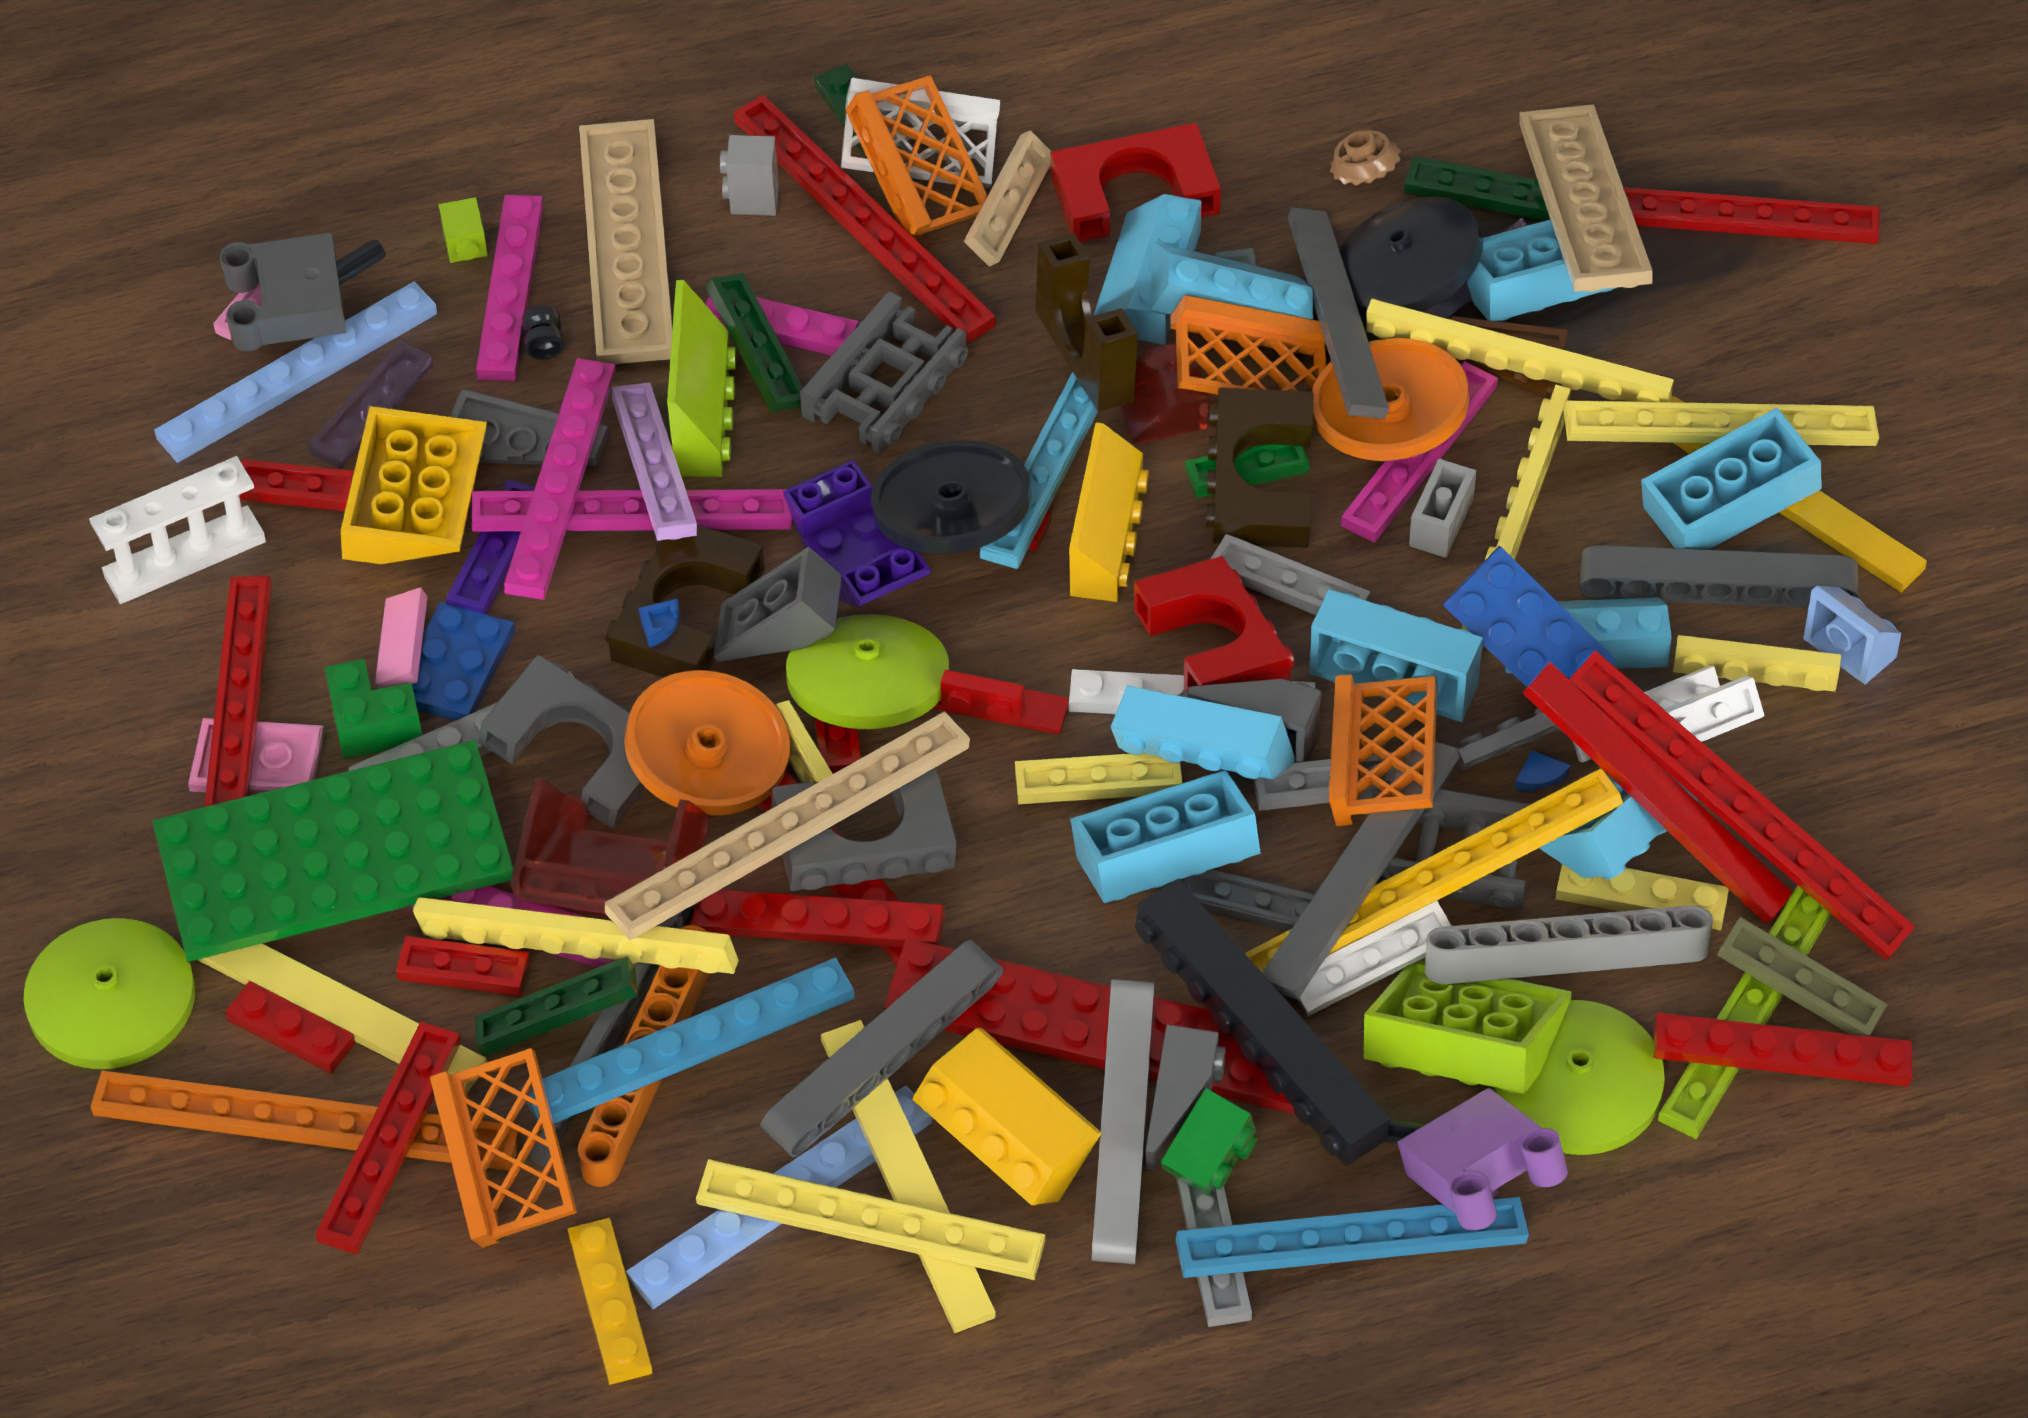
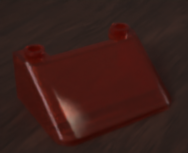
(585, 868)

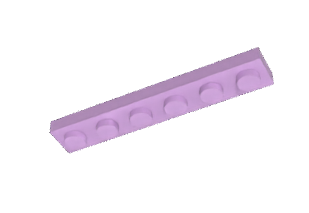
(654, 462)

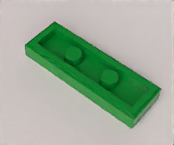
(1254, 466)

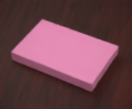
(282, 755)

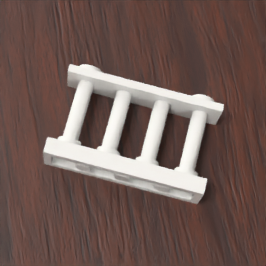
(184, 553)
(1704, 705)

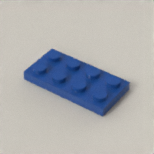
(1520, 620)

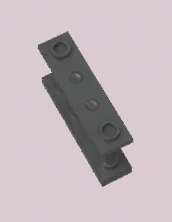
(1470, 815)

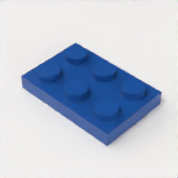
(459, 660)

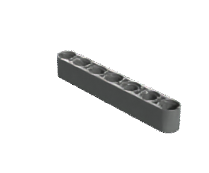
(1712, 575)
(881, 1048)

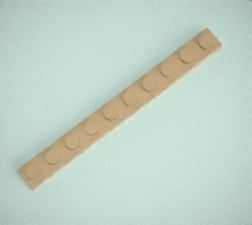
(786, 826)

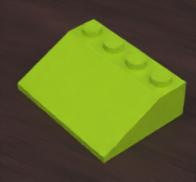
(699, 387)
(1467, 1030)

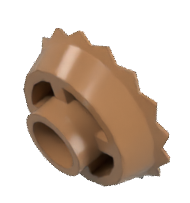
(1364, 157)

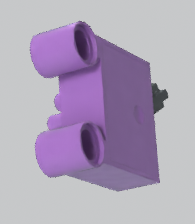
(1474, 1152)

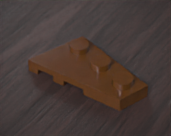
(1542, 335)

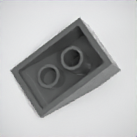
(780, 609)
(1293, 701)
(1187, 1067)

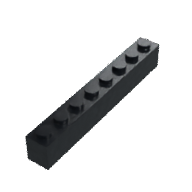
(1262, 1023)

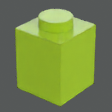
(463, 230)

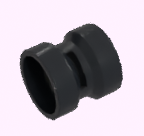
(542, 332)

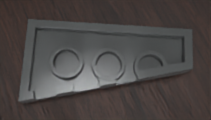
(516, 430)

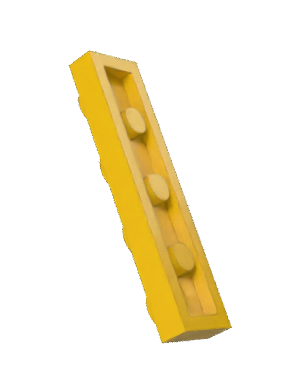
(609, 1301)

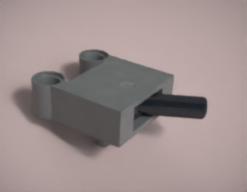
(296, 284)

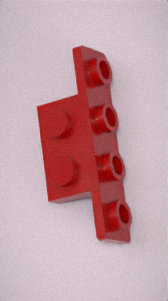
(1001, 702)

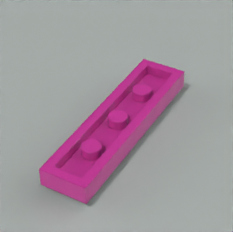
(802, 326)

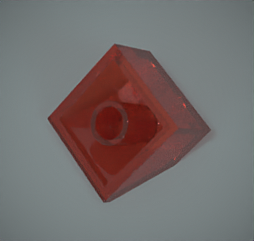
(1158, 404)

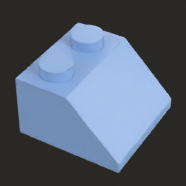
(1847, 627)

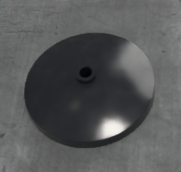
(1412, 253)
(951, 496)

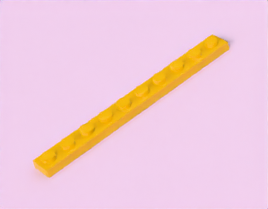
(1470, 859)

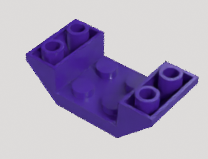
(839, 525)

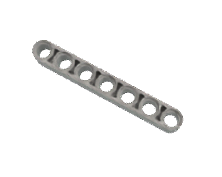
(1568, 944)
(1123, 1122)

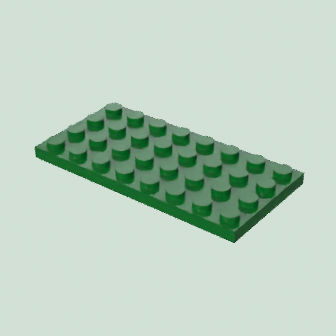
(332, 850)

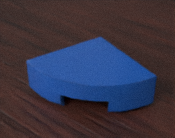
(659, 620)
(1541, 772)

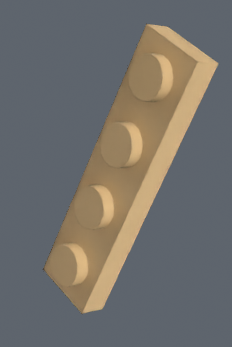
(1009, 198)

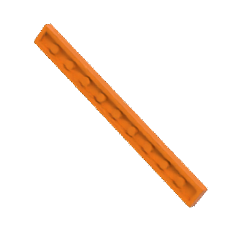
(268, 1115)

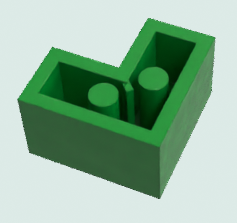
(369, 718)
(1208, 1141)

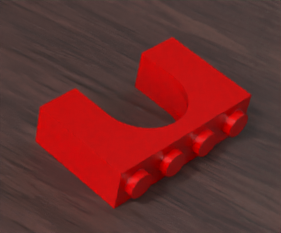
(1170, 153)
(1216, 596)

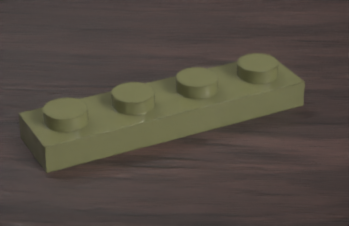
(1801, 979)

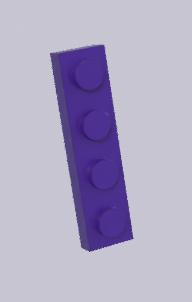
(486, 565)

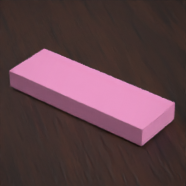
(401, 639)

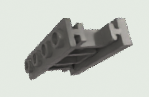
(864, 353)

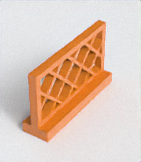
(889, 160)
(1250, 329)
(1348, 741)
(466, 1154)

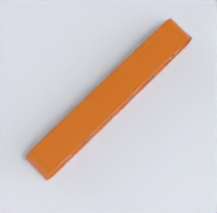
(631, 1108)

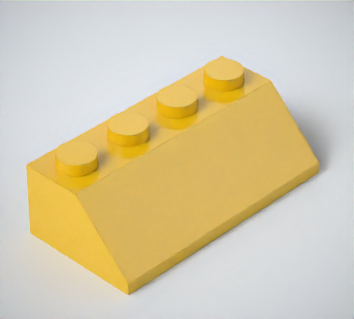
(1106, 517)
(1007, 1117)

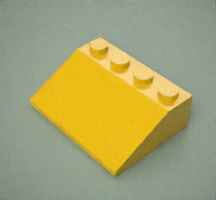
(411, 486)

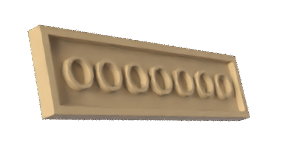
(1585, 199)
(626, 242)

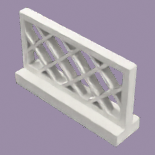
(965, 111)

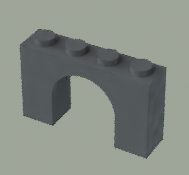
(551, 696)
(917, 846)

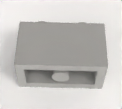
(751, 175)
(1442, 508)

